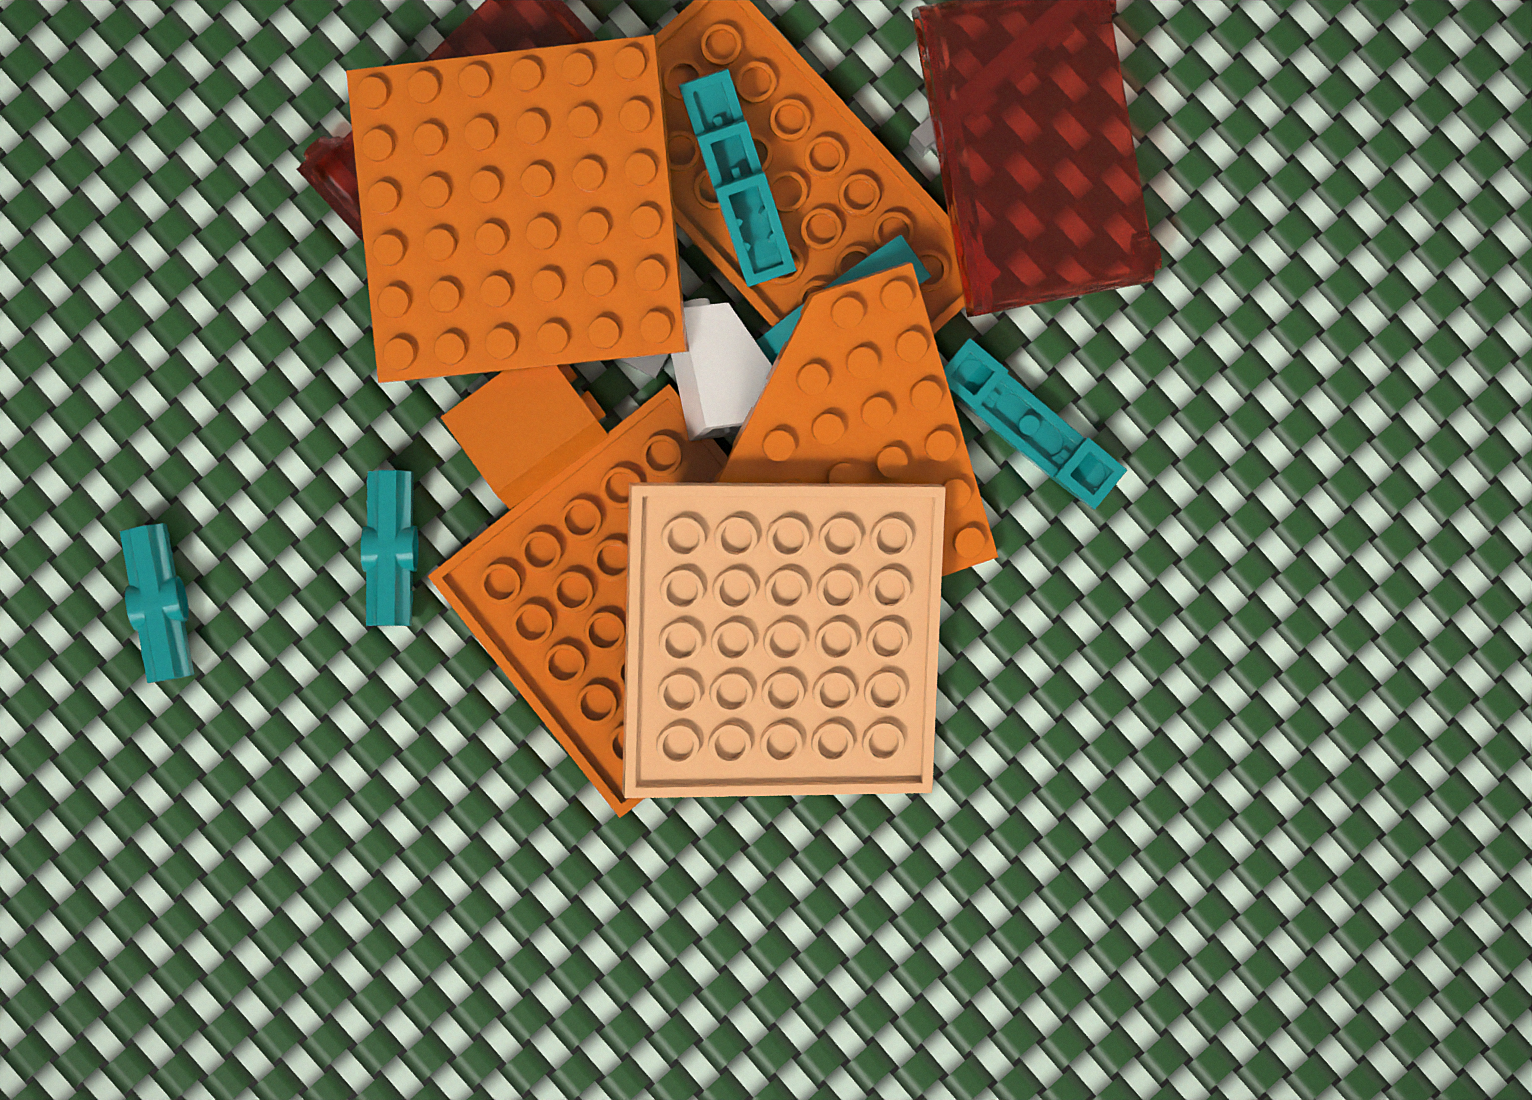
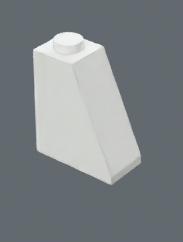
(719, 372)

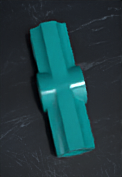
(389, 548)
(156, 603)

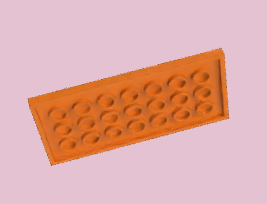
(825, 169)

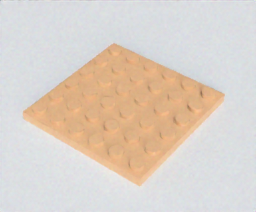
(781, 638)

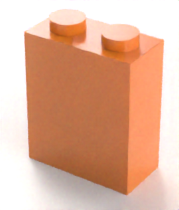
(526, 428)

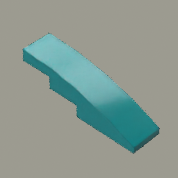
(737, 177)

